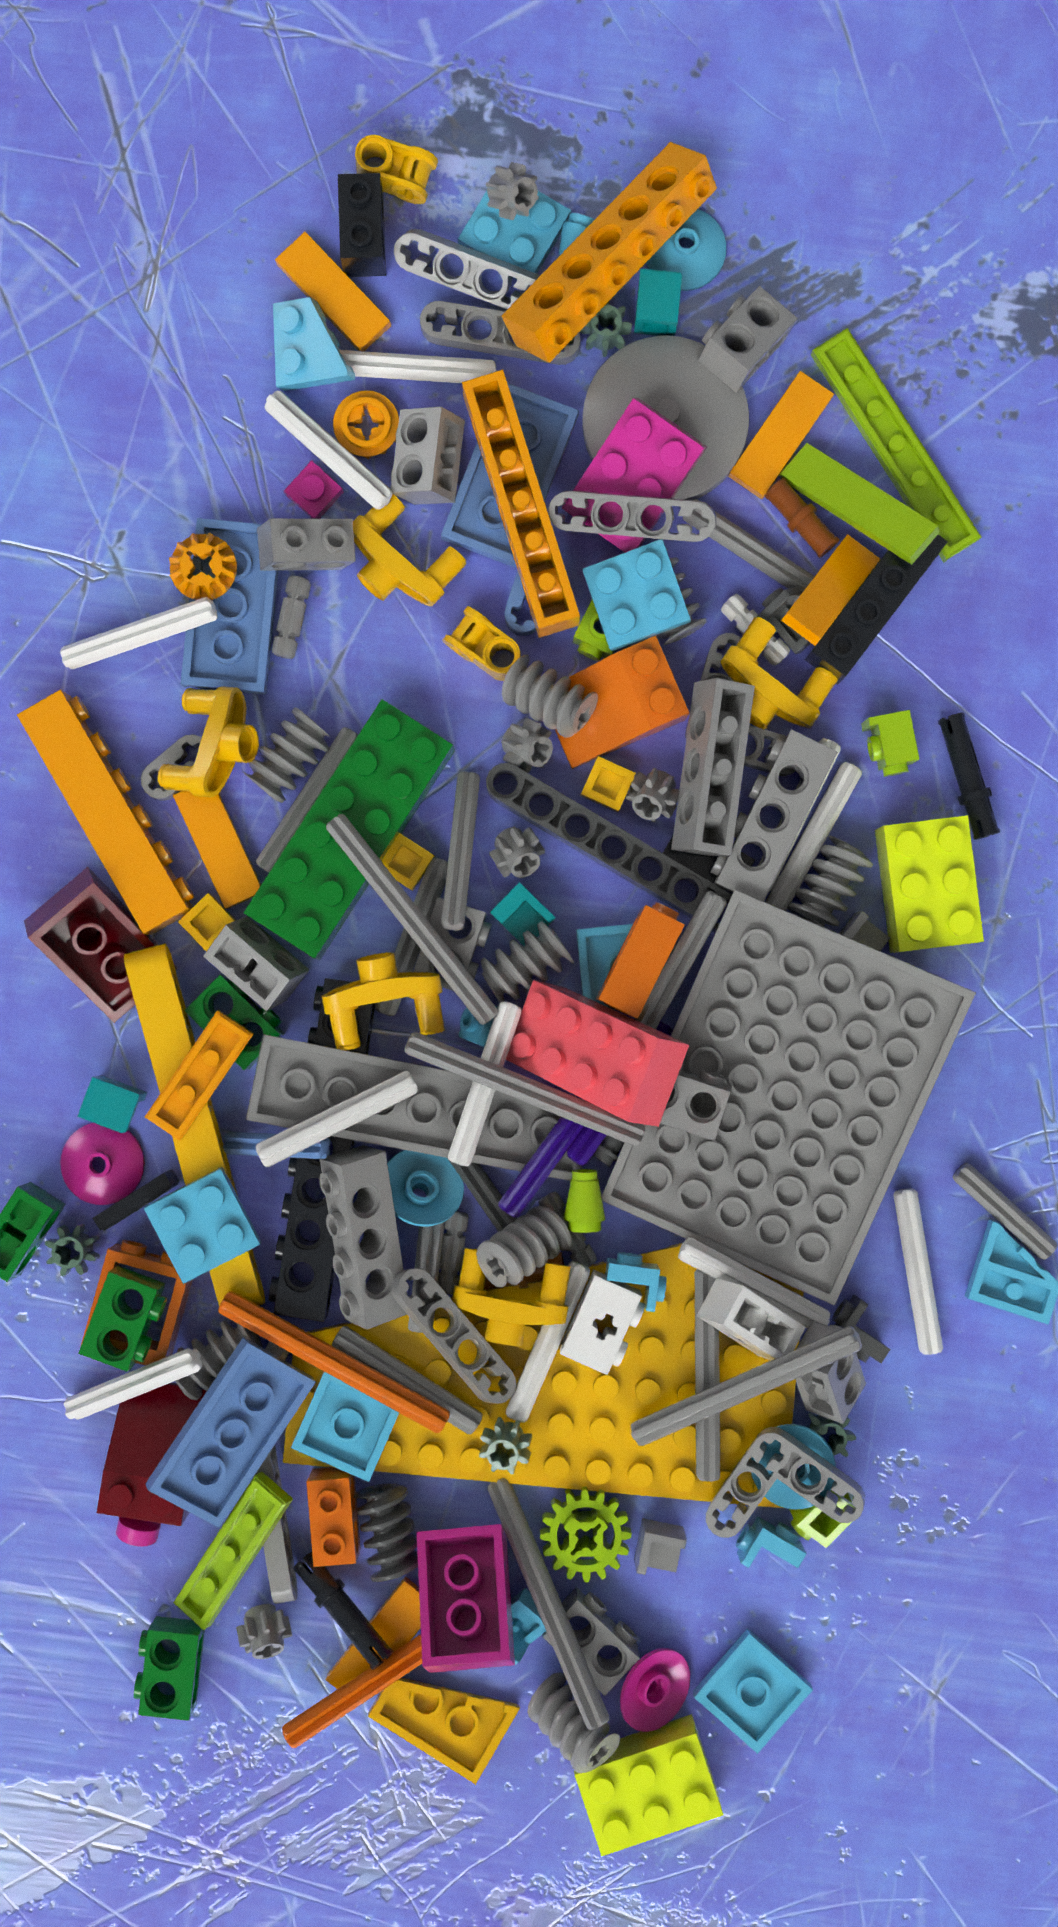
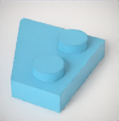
(305, 347)
(1011, 1278)

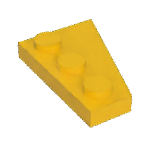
(445, 1723)

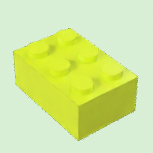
(929, 884)
(650, 1787)

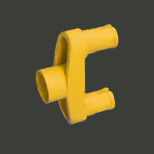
(390, 569)
(770, 695)
(221, 746)
(381, 983)
(506, 1315)

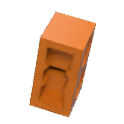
(333, 1517)

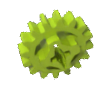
(597, 1546)

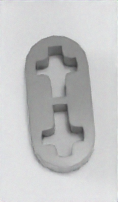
(173, 755)

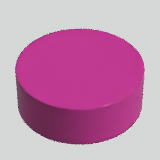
(137, 1532)

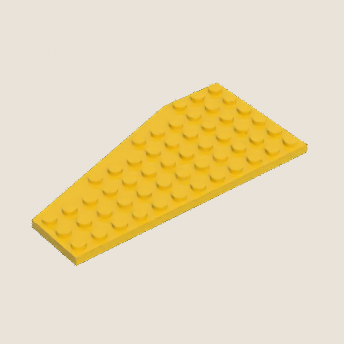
(580, 1413)

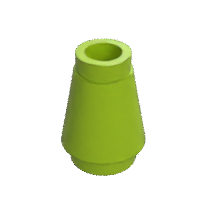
(584, 1202)

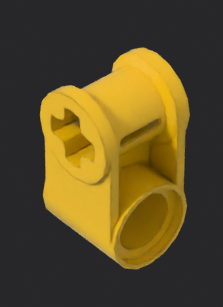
(398, 167)
(478, 640)

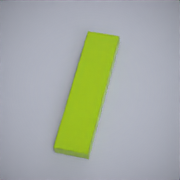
(860, 503)
(233, 1550)

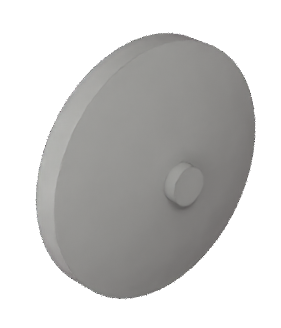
(674, 383)

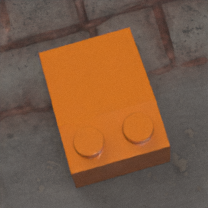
(633, 702)

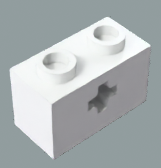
(750, 1320)
(582, 1339)

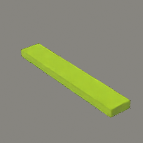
(893, 440)

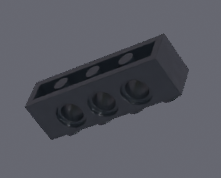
(870, 610)

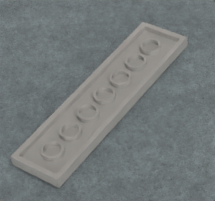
(306, 1078)

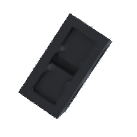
(361, 224)

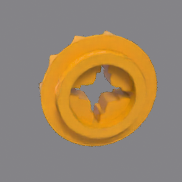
(351, 412)
(202, 585)

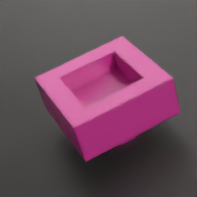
(313, 491)

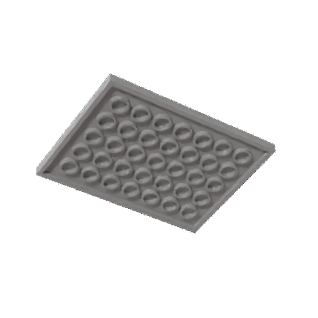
(827, 1082)

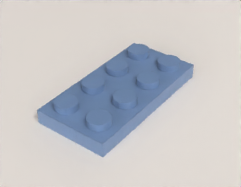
(474, 516)
(238, 643)
(230, 1432)

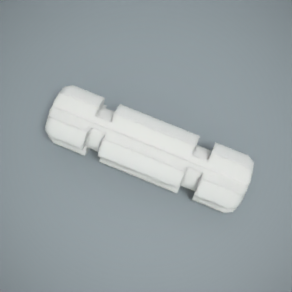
(736, 609)

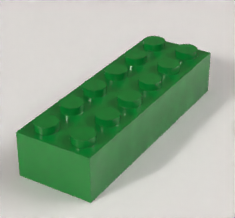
(379, 792)

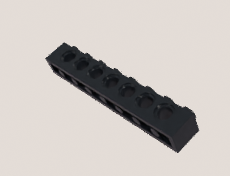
(290, 1295)

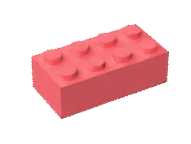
(596, 1053)

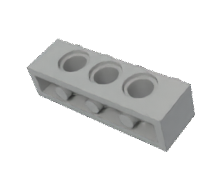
(812, 764)
(713, 767)
(373, 1213)

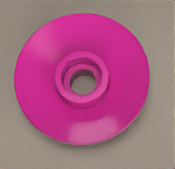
(122, 1158)
(655, 1689)

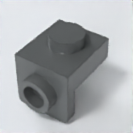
(776, 607)
(848, 1315)

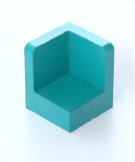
(657, 302)
(521, 912)
(110, 1103)

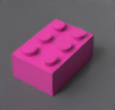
(639, 458)
(465, 1598)

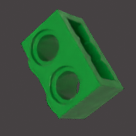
(243, 1012)
(24, 1226)
(115, 1314)
(177, 1669)

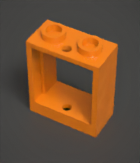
(641, 959)
(135, 1255)

